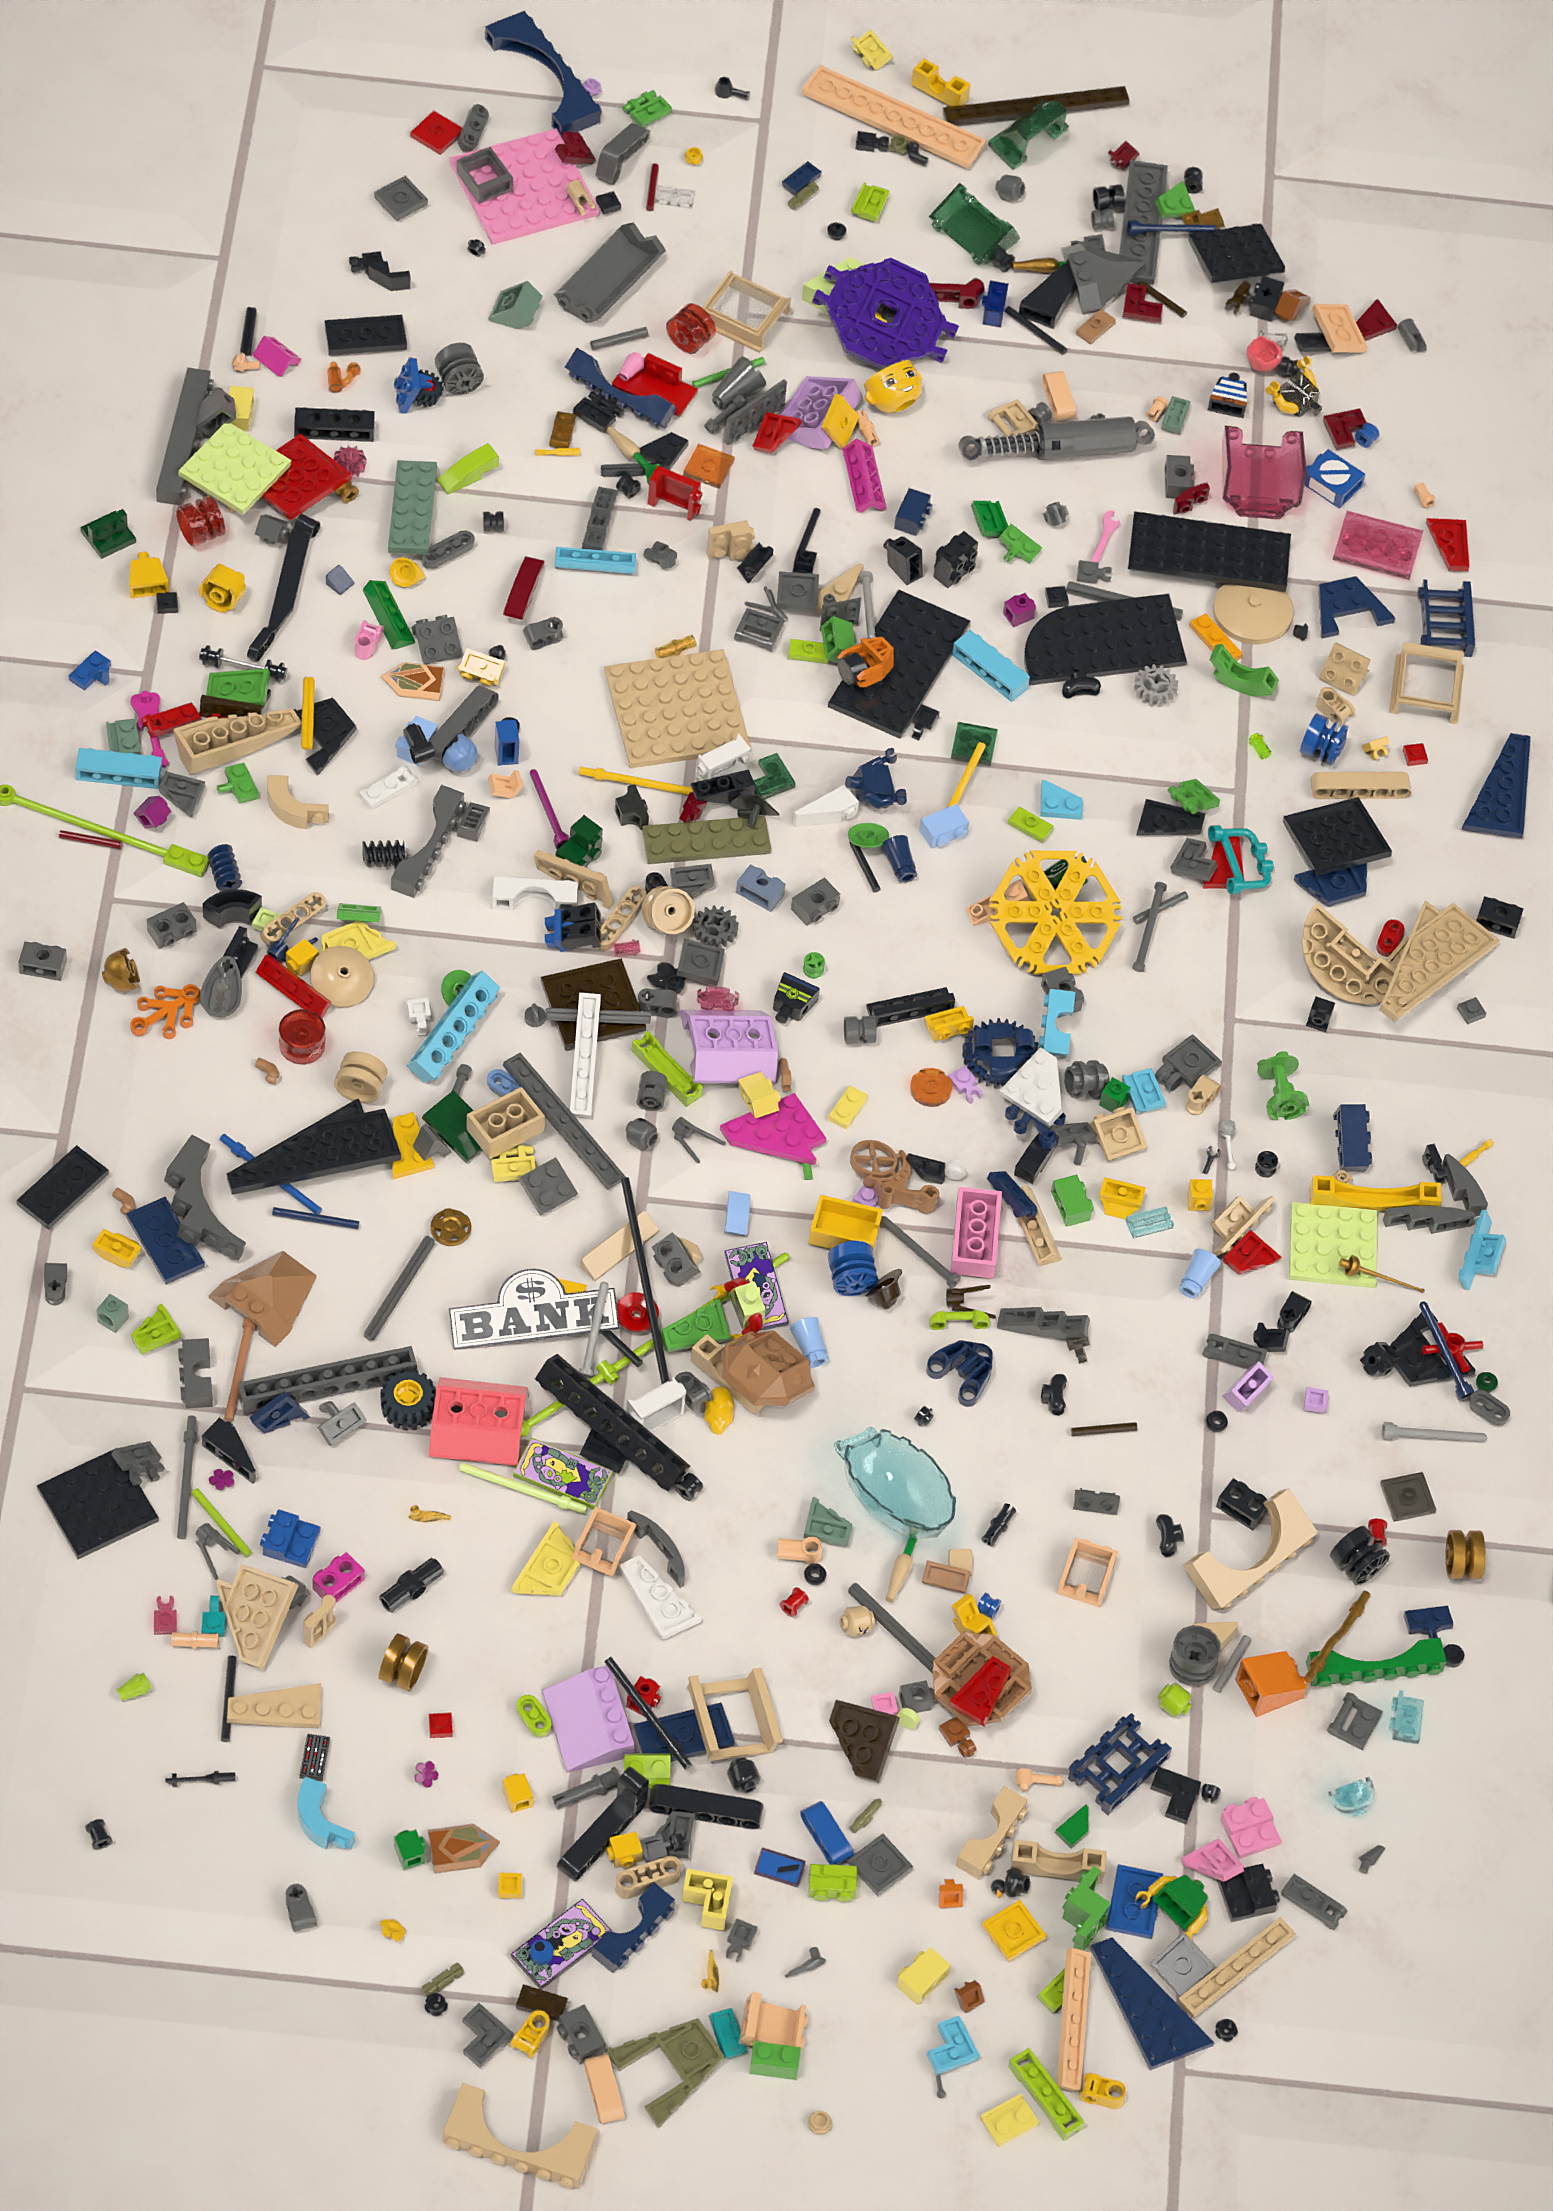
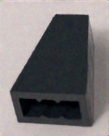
(1050, 298)

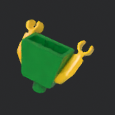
(1180, 1899)

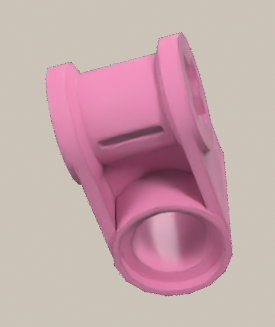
(367, 640)

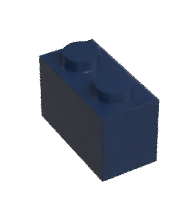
(913, 512)

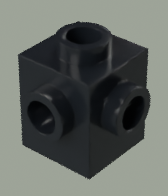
(1379, 1359)

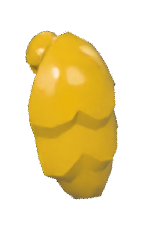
(719, 1410)

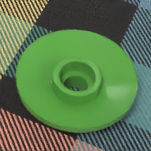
(868, 835)
(454, 980)

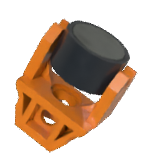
(877, 655)

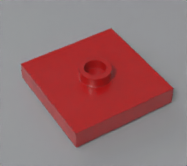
(436, 132)

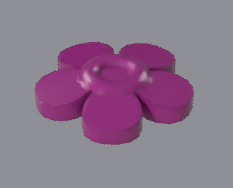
(222, 1479)
(426, 1774)

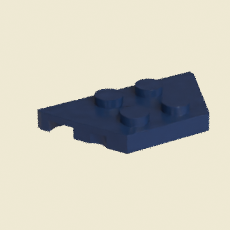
(1336, 885)

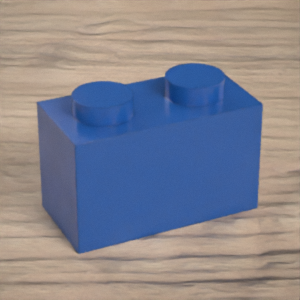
(506, 742)

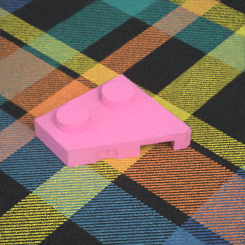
(1214, 1861)

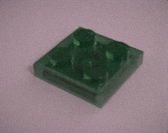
(967, 739)

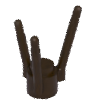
(955, 1297)

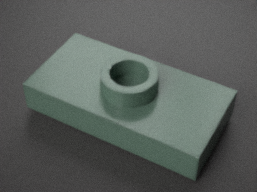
(1175, 414)

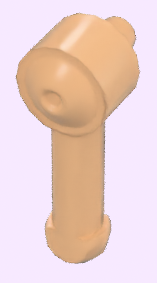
(1025, 1778)

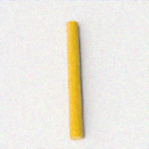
(967, 774)

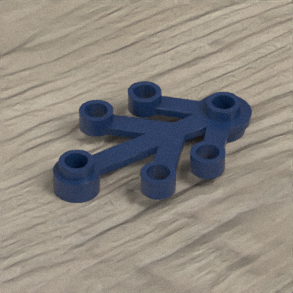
(1047, 1137)

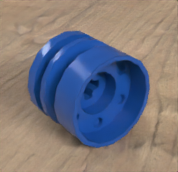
(1324, 739)
(852, 1268)

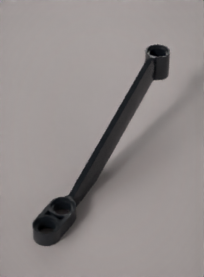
(288, 584)

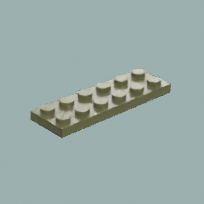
(705, 840)

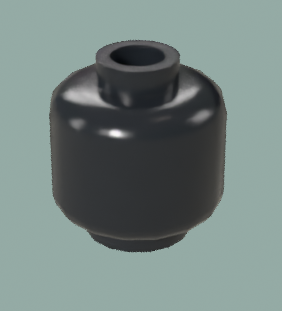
(743, 1775)

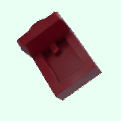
(1123, 155)
(692, 809)

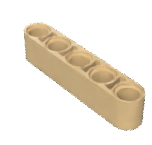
(1360, 784)

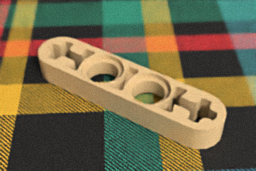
(290, 915)
(623, 919)

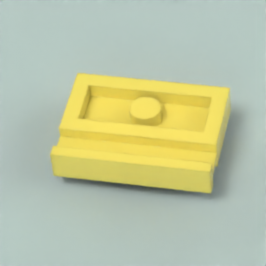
(1009, 2120)

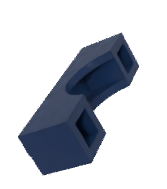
(615, 1948)

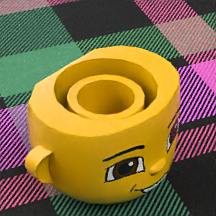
(894, 387)

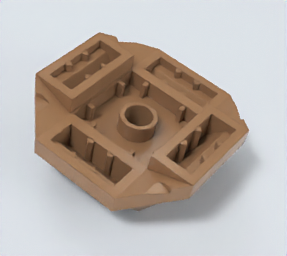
(766, 1369)
(964, 1658)

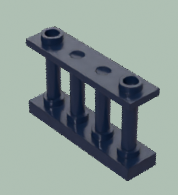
(1464, 610)

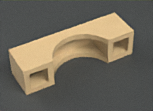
(708, 1357)
(978, 1854)
(1038, 1861)

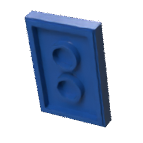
(1125, 1913)

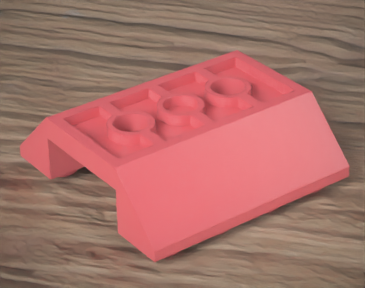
(476, 1430)

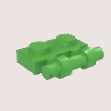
(650, 111)
(1196, 795)

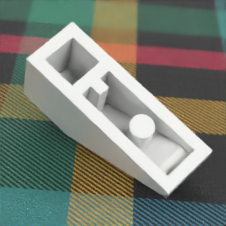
(829, 809)

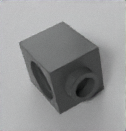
(918, 1688)

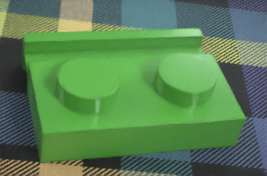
(358, 912)

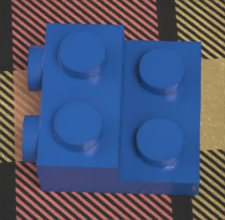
(289, 1539)

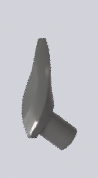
(811, 1964)

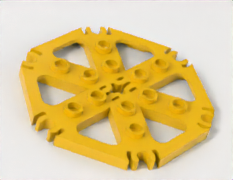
(1039, 912)

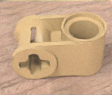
(1334, 705)
(1202, 1095)

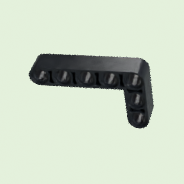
(630, 1801)

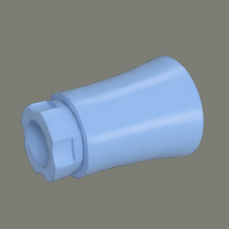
(1198, 1273)
(810, 1340)

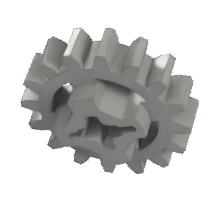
(1156, 684)

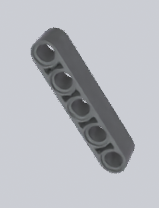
(464, 719)

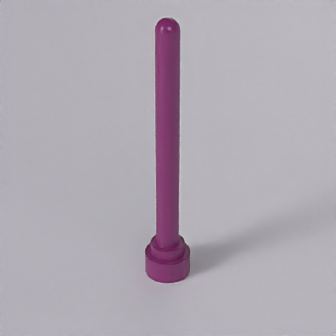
(559, 837)

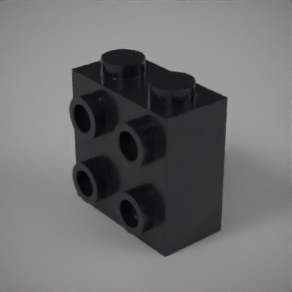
(955, 559)

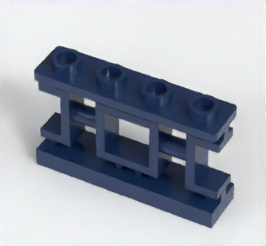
(1130, 1777)

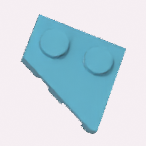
(1059, 802)

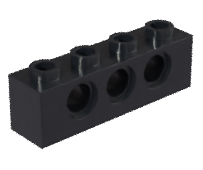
(334, 424)

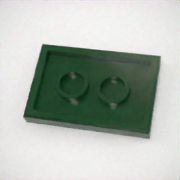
(449, 1121)

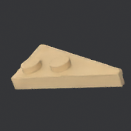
(841, 587)

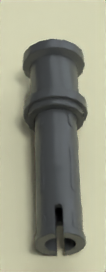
(596, 1785)

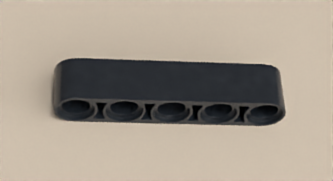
(707, 1806)

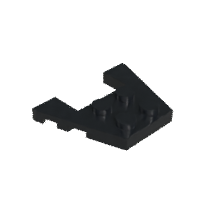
(330, 730)
(1419, 1367)

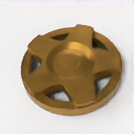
(450, 1227)

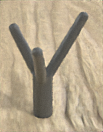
(777, 611)

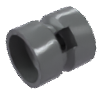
(860, 1029)
(651, 1091)

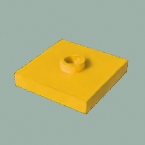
(840, 421)
(1014, 1930)

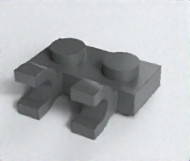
(135, 1457)

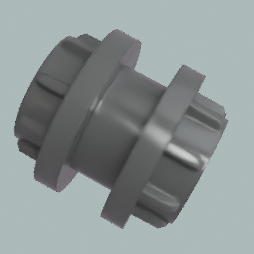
(1083, 1078)

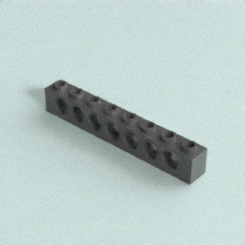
(326, 1379)

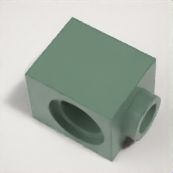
(112, 1313)

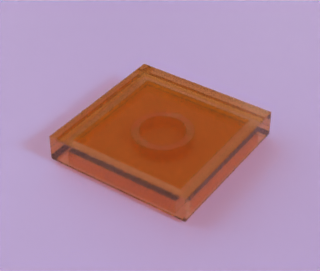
(708, 466)

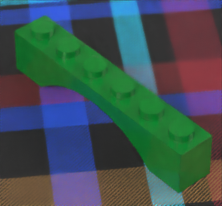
(1423, 1658)

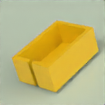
(844, 1221)

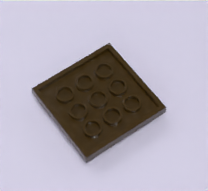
(604, 978)

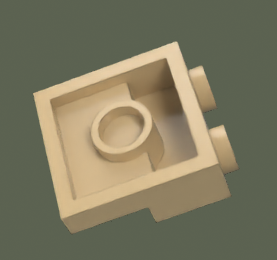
(730, 540)
(1118, 1133)

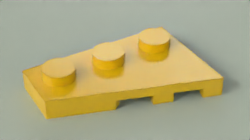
(405, 1132)

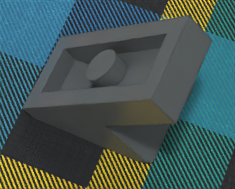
(429, 1143)

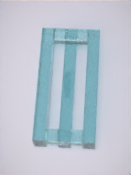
(1148, 1218)

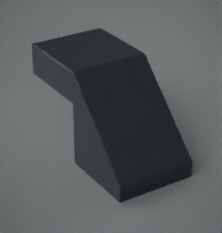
(393, 281)

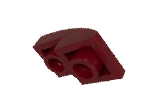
(1185, 500)

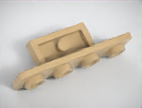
(1235, 1220)

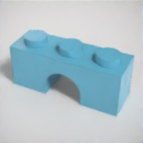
(1057, 1003)

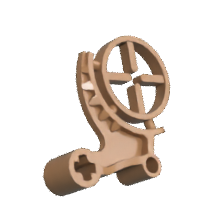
(890, 1185)

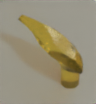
(427, 1515)
(713, 1975)

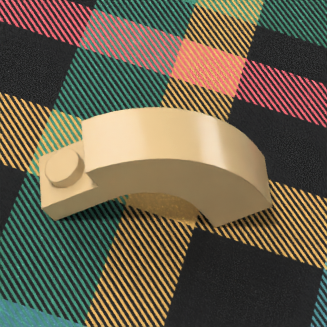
(290, 810)

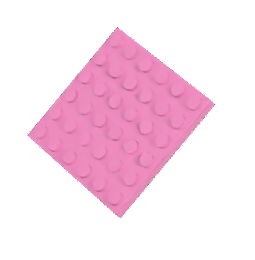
(538, 192)

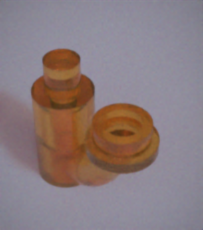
(335, 381)

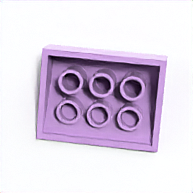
(812, 403)
(589, 1719)

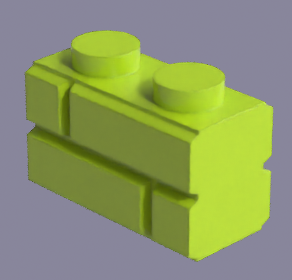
(832, 1882)

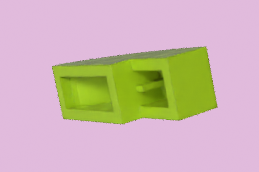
(469, 469)

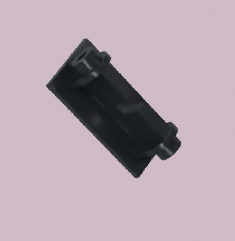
(755, 561)

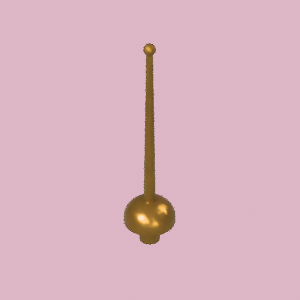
(1352, 1267)

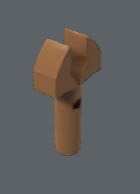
(786, 1081)

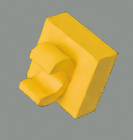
(1376, 745)

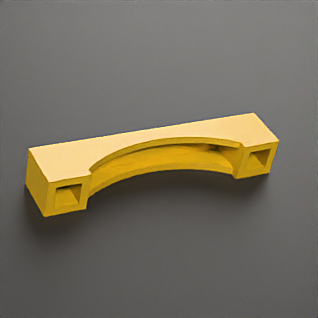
(1331, 1192)

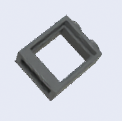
(488, 189)

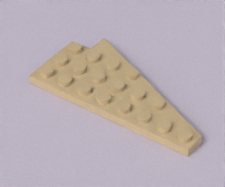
(1435, 954)

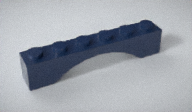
(653, 406)

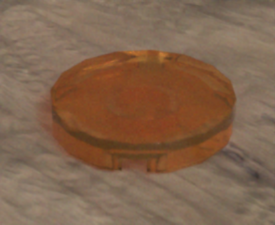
(931, 1087)

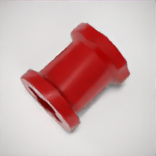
(1377, 1529)
(794, 1602)

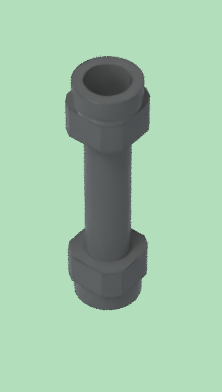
(712, 425)
(462, 1074)

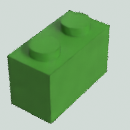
(837, 636)
(1072, 1200)
(775, 2060)

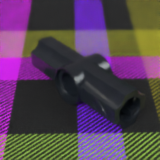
(411, 1584)

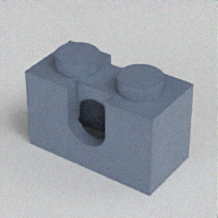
(765, 896)

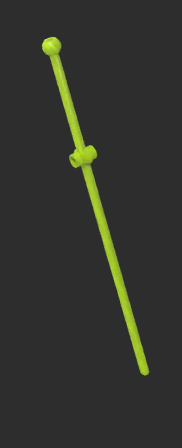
(608, 1371)

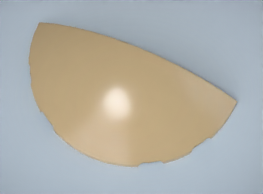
(1342, 962)

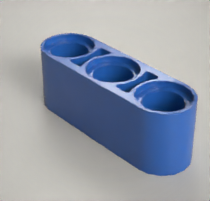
(826, 1833)

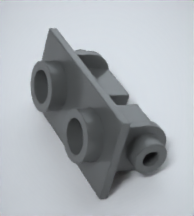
(1093, 1502)

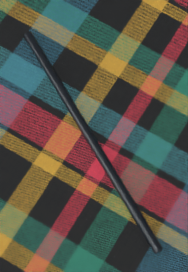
(645, 1281)

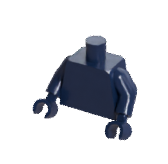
(874, 783)

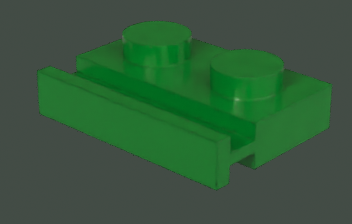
(989, 517)

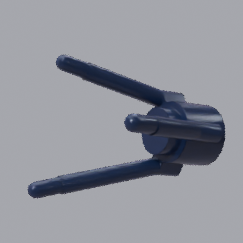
(279, 949)

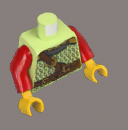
(746, 1304)

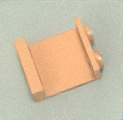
(772, 2023)

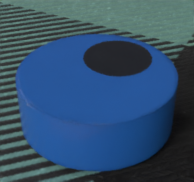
(541, 1952)

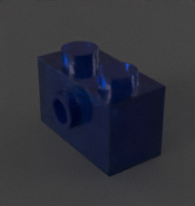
(994, 303)

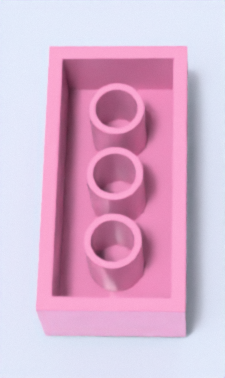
(976, 1232)

